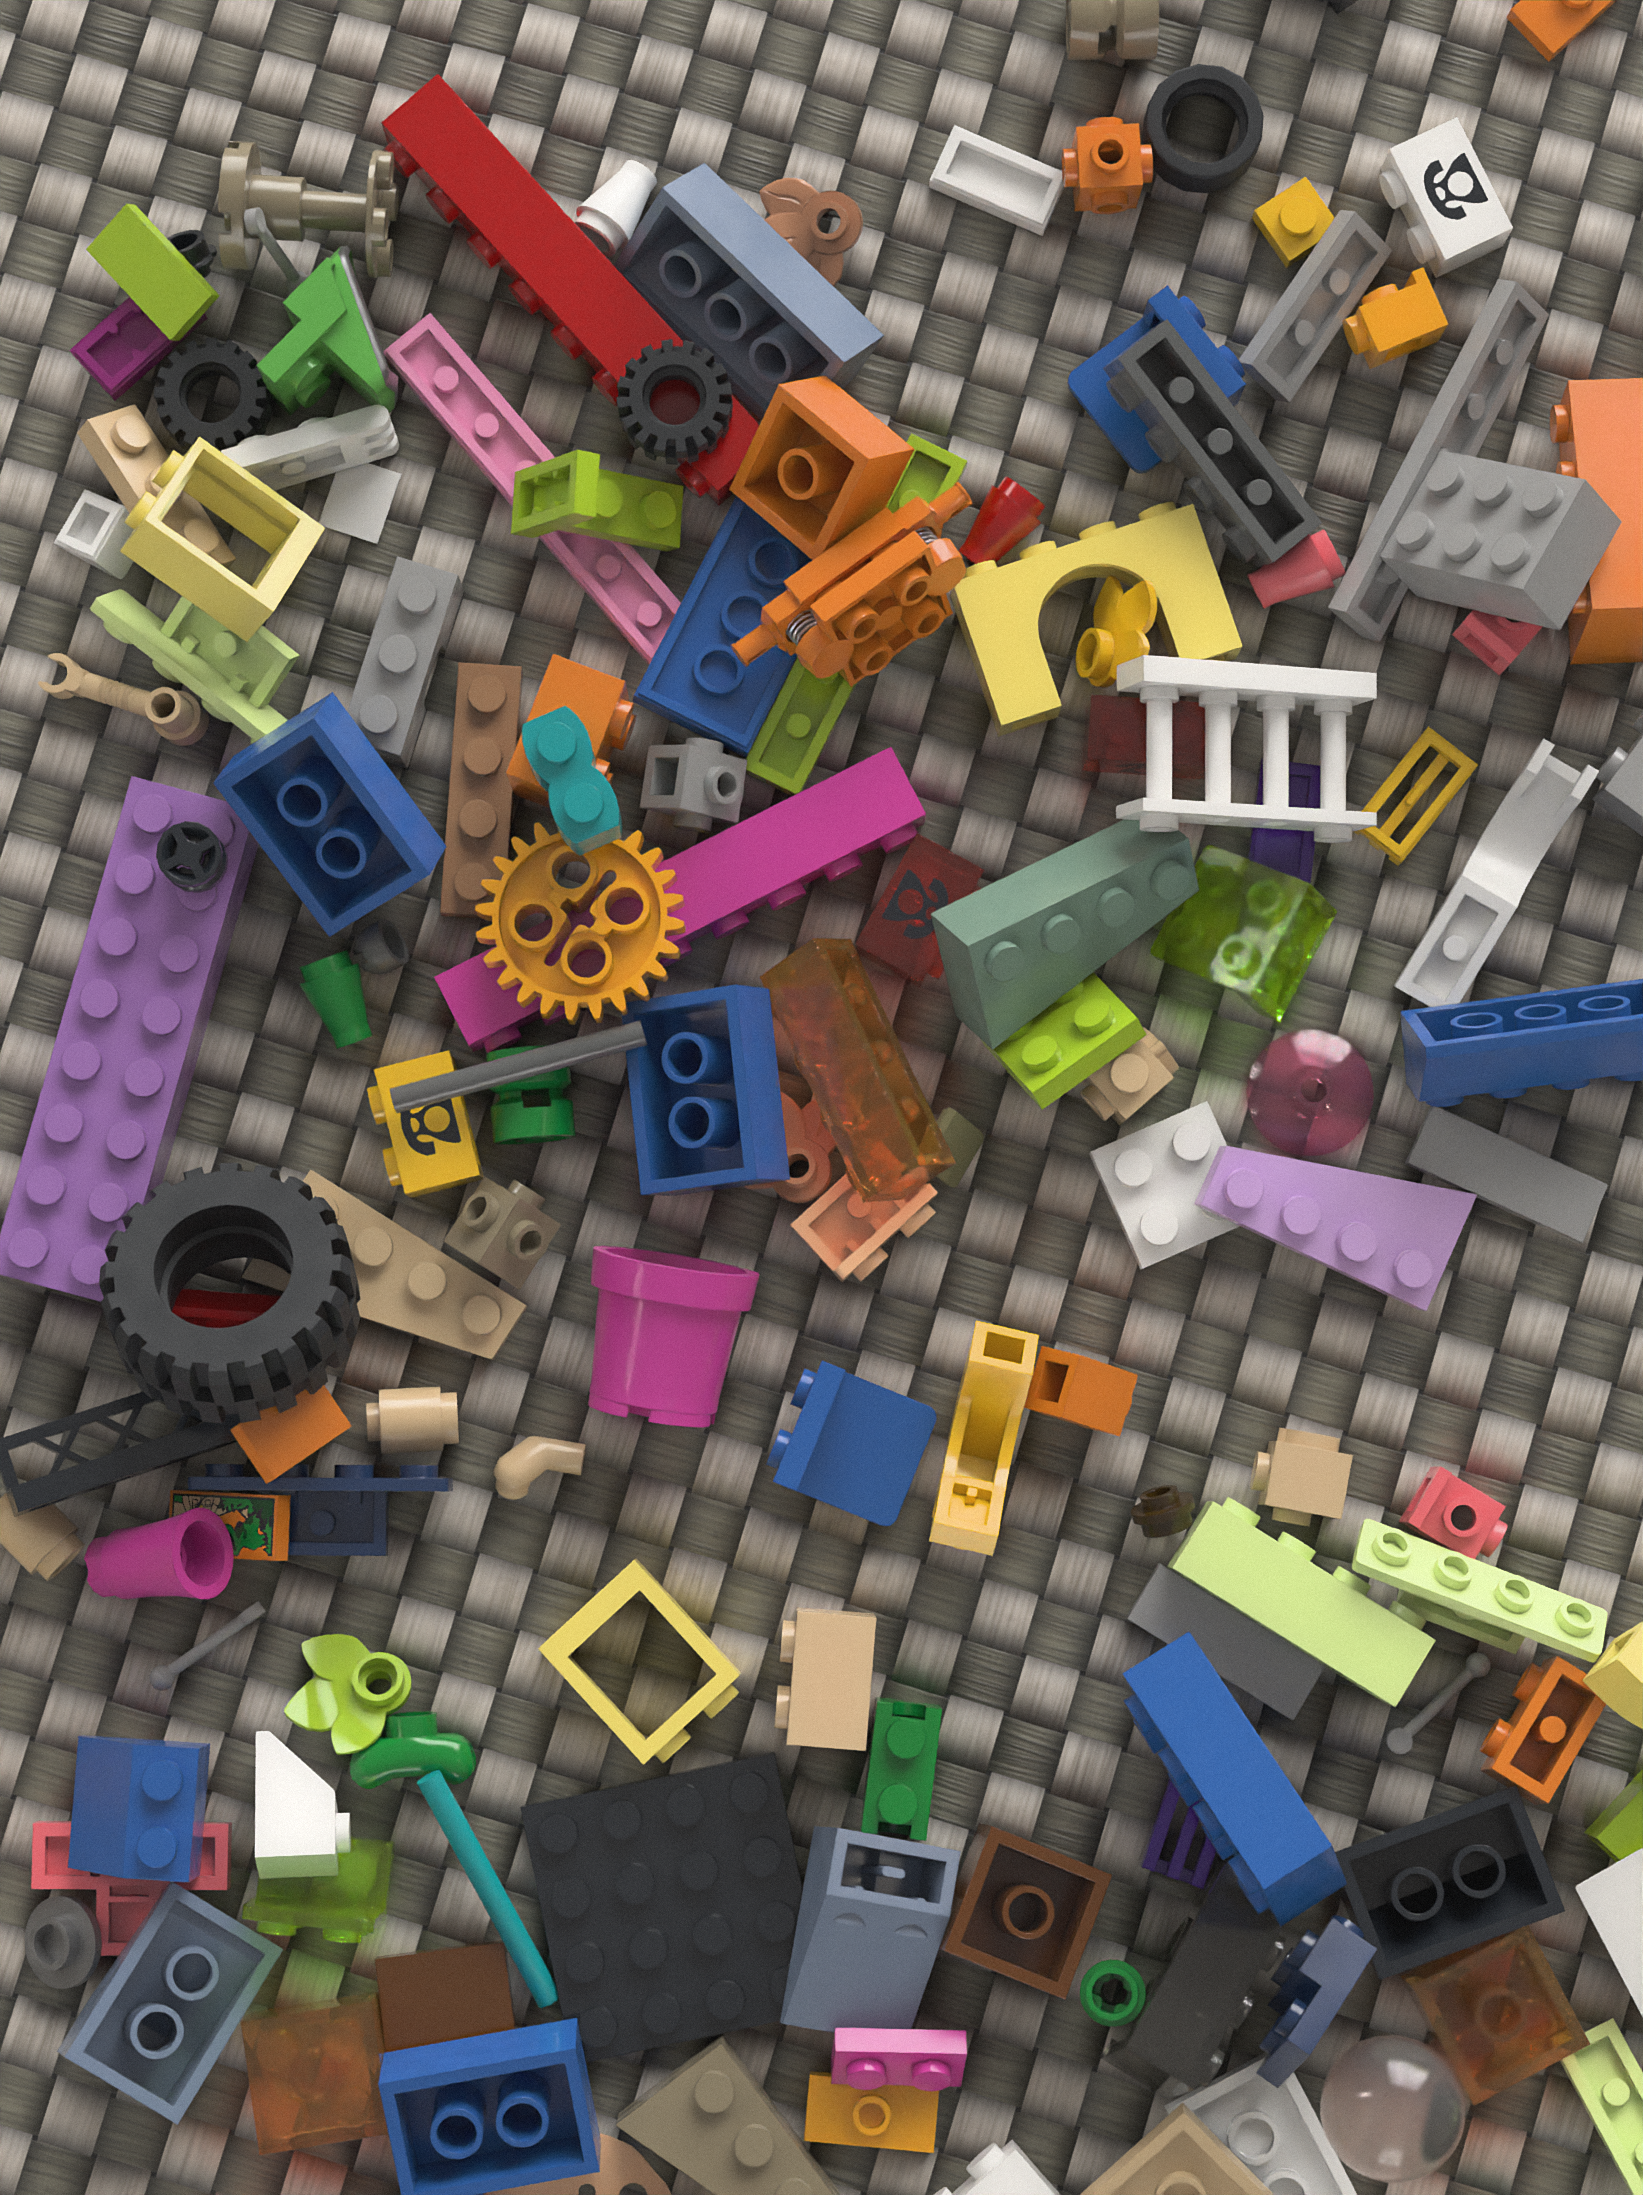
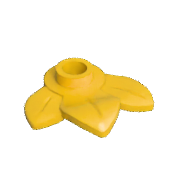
(1117, 632)

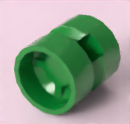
(532, 1125)

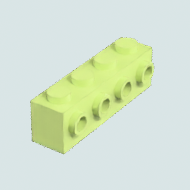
(1302, 1602)

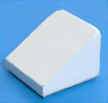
(97, 534)

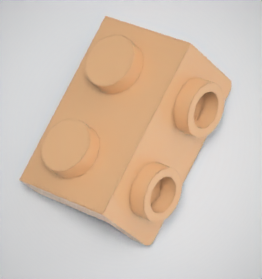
(851, 1232)

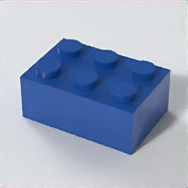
(330, 814)
(706, 1092)
(491, 2111)

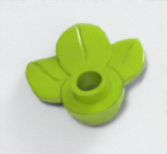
(340, 1693)

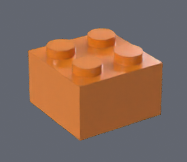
(819, 464)
(598, 702)

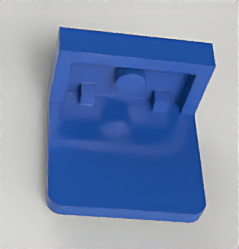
(1125, 429)
(852, 1444)

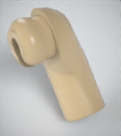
(531, 1459)

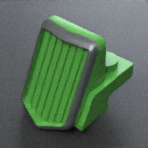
(327, 336)

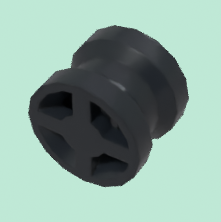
(185, 846)

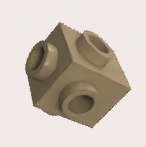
(503, 1230)

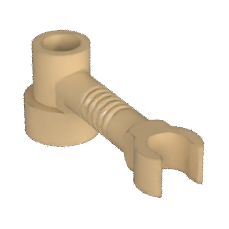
(182, 727)

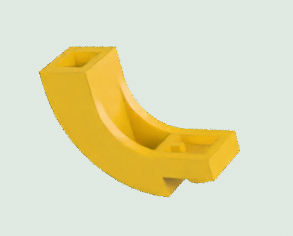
(983, 1438)

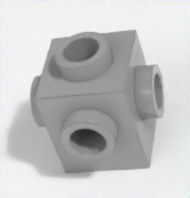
(694, 784)

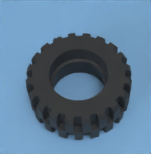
(214, 1221)

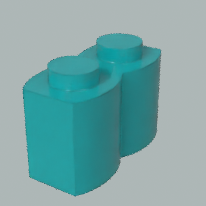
(577, 791)

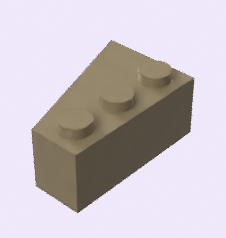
(724, 2129)

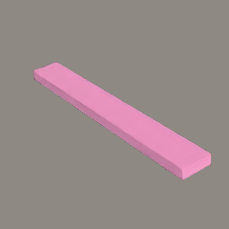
(505, 444)

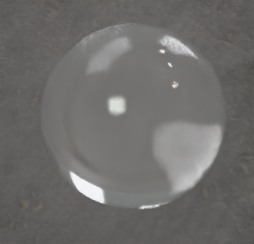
(1392, 2109)

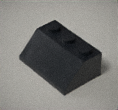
(1447, 1882)

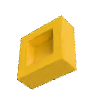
(1293, 221)

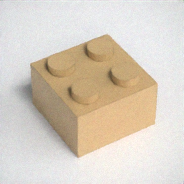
(828, 1680)

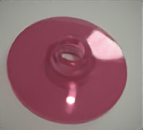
(1284, 1113)

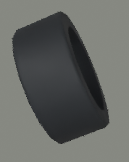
(1225, 87)

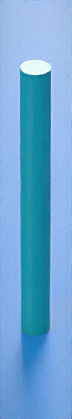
(489, 1888)

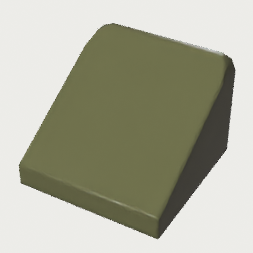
(963, 1143)

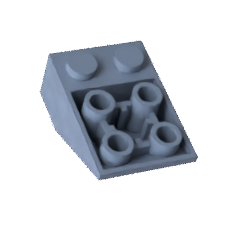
(867, 1930)

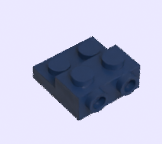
(1312, 1988)

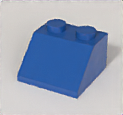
(139, 1808)

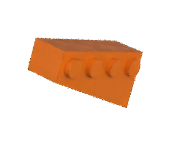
(1603, 442)

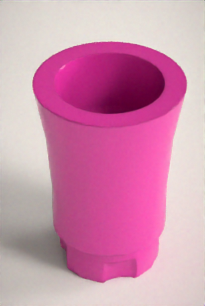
(165, 1558)

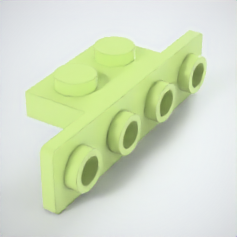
(208, 658)
(1477, 1596)

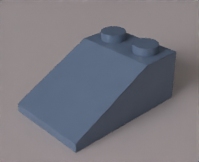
(170, 2002)

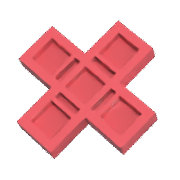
(122, 1901)

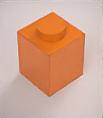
(1081, 1391)

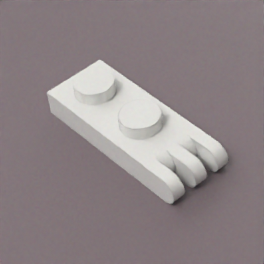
(317, 447)

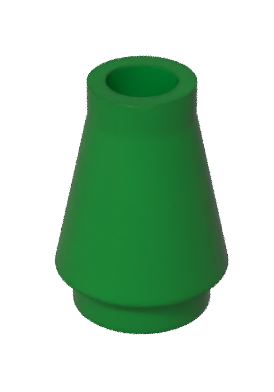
(338, 997)
(1098, 2006)

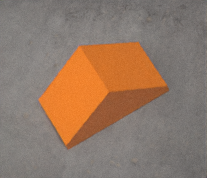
(290, 1436)

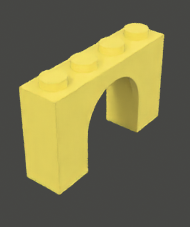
(1003, 605)

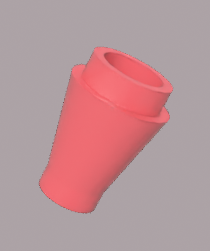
(1299, 572)

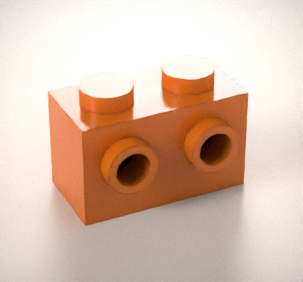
(1543, 1731)

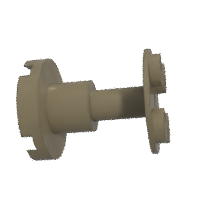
(293, 209)

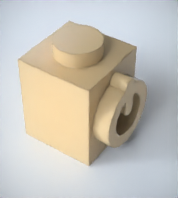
(1130, 1079)
(1302, 1477)

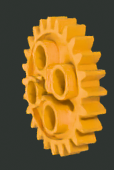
(629, 949)

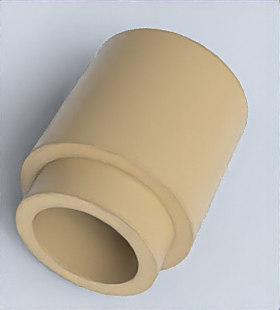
(413, 1420)
(39, 1539)

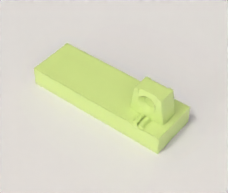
(1612, 2094)

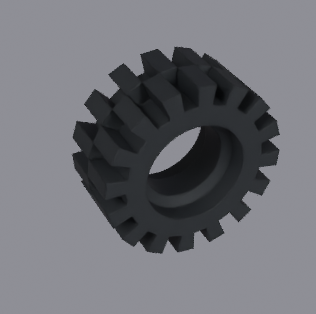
(674, 364)

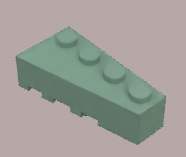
(1056, 923)

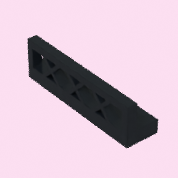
(111, 1468)

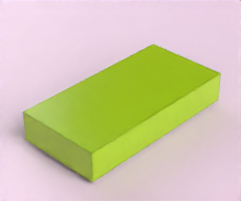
(152, 272)

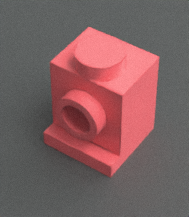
(1495, 638)
(1432, 1508)

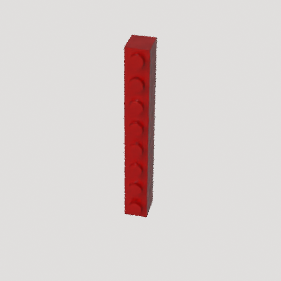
(549, 263)

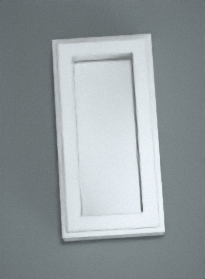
(997, 180)

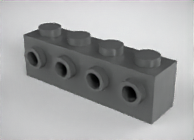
(1211, 446)

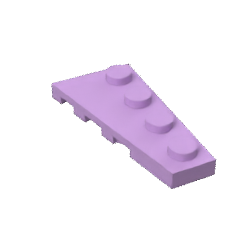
(1352, 1221)

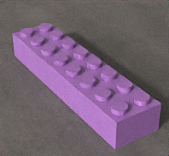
(124, 1044)

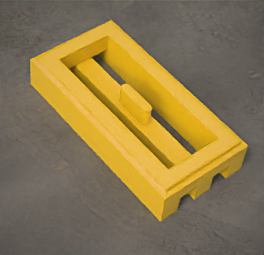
(1447, 752)

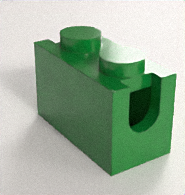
(901, 1768)

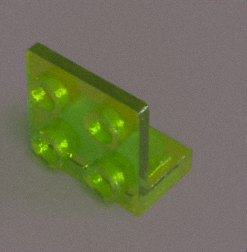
(1246, 930)
(340, 1904)

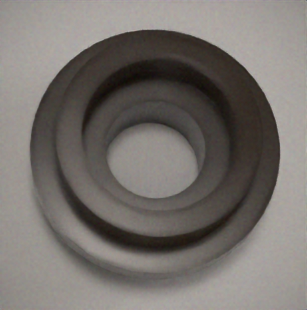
(1163, 1511)

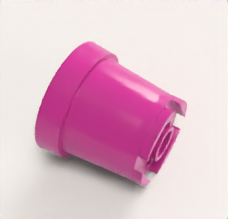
(664, 1333)

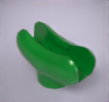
(415, 1750)

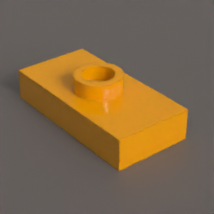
(876, 2118)

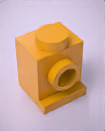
(1396, 321)

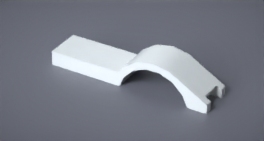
(1494, 879)

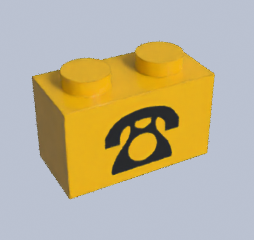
(430, 1143)

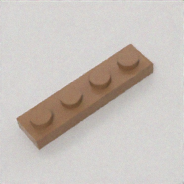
(478, 786)

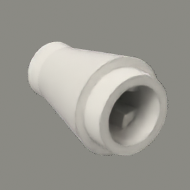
(615, 207)

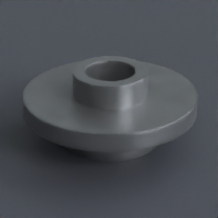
(63, 1942)

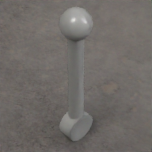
(256, 224)
(163, 1676)
(1400, 1739)

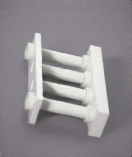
(1277, 691)

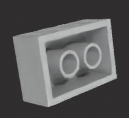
(1501, 539)

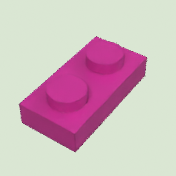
(898, 2057)

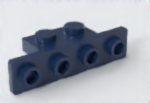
(331, 1514)

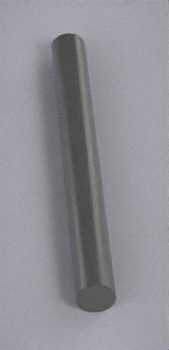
(518, 1066)

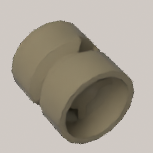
(1116, 25)

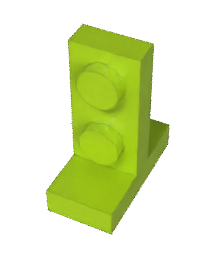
(594, 502)

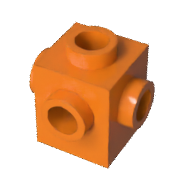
(1101, 185)

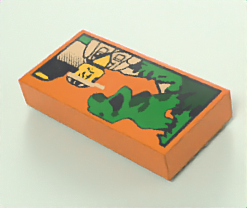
(254, 1521)

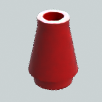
(1002, 522)

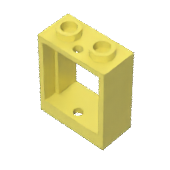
(243, 504)
(671, 1734)

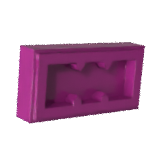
(124, 348)

